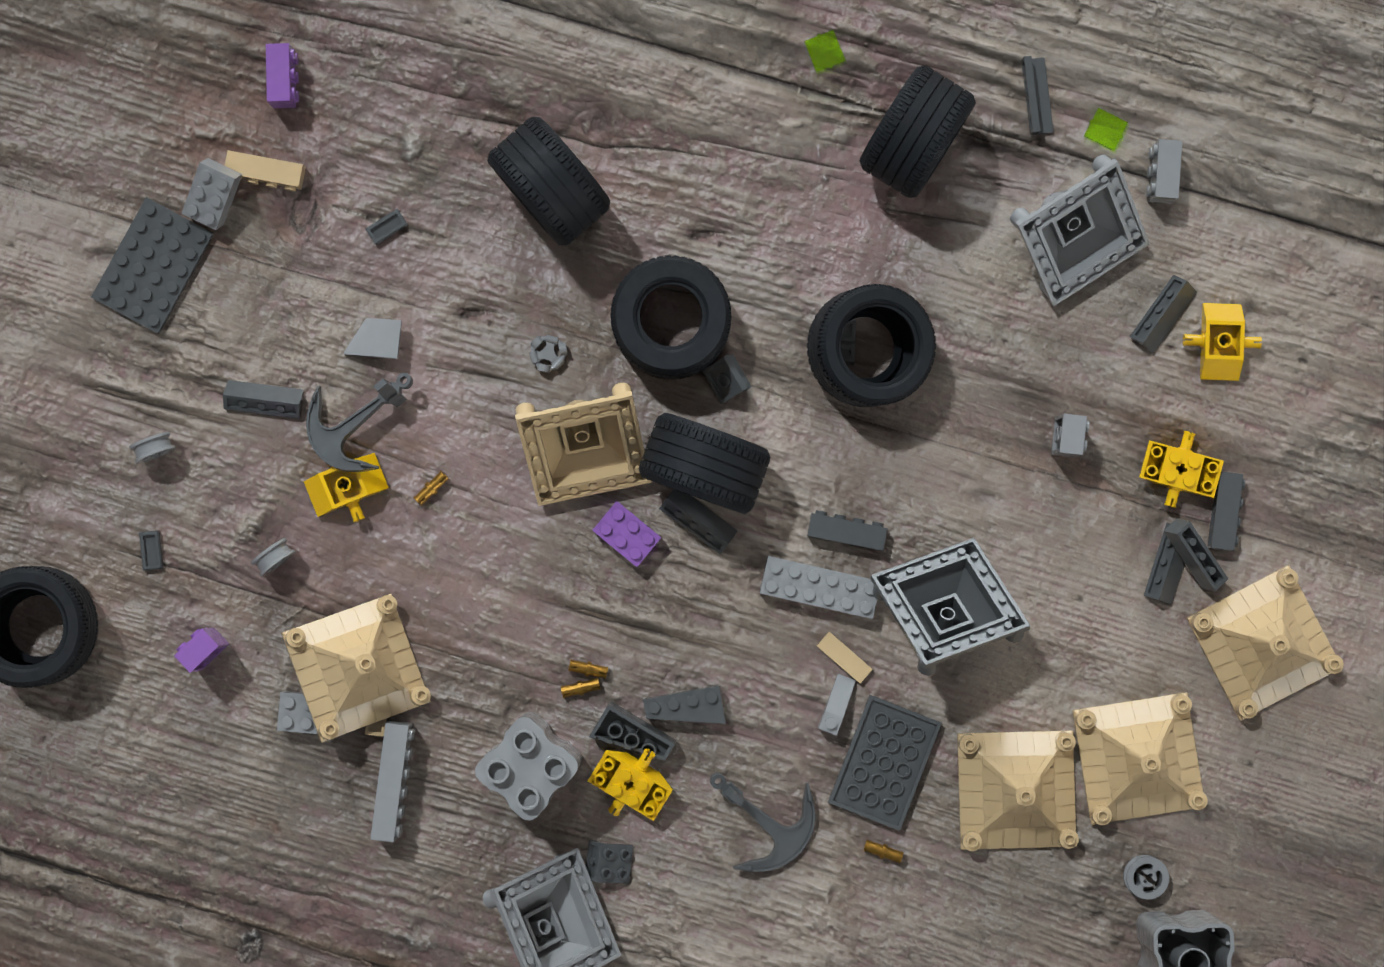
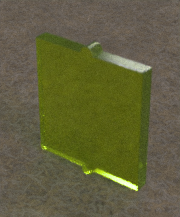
(824, 51)
(1106, 129)

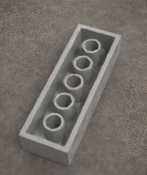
(818, 587)
(391, 781)

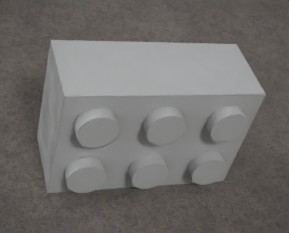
(1164, 171)
(211, 193)
(1069, 435)
(294, 714)

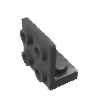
(609, 862)

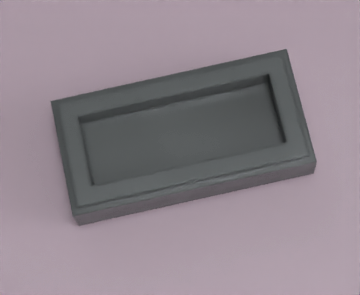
(386, 227)
(151, 550)

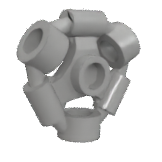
(548, 353)

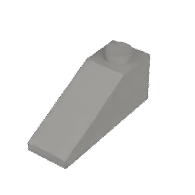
(836, 704)

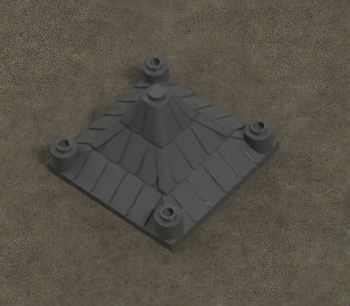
(949, 603)

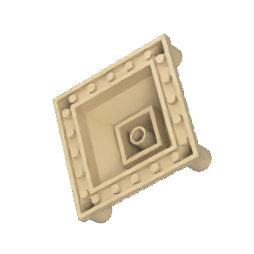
(582, 446)
(1264, 642)
(356, 667)
(1139, 758)
(1016, 790)

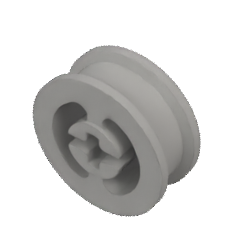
(152, 447)
(273, 557)
(1154, 866)

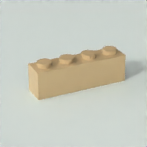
(267, 170)

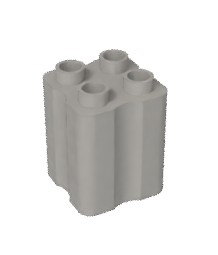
(529, 765)
(1184, 940)

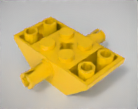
(1219, 360)
(1199, 472)
(328, 494)
(631, 782)

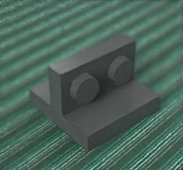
(726, 378)

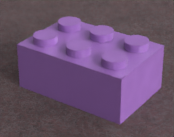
(281, 75)
(626, 534)
(201, 649)

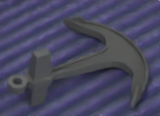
(329, 442)
(788, 840)

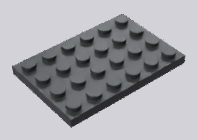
(152, 265)
(884, 762)

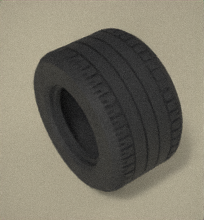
(917, 131)
(549, 180)
(911, 337)
(679, 360)
(704, 463)
(79, 626)

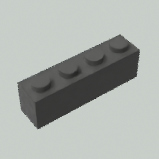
(1226, 512)
(847, 531)
(1195, 554)

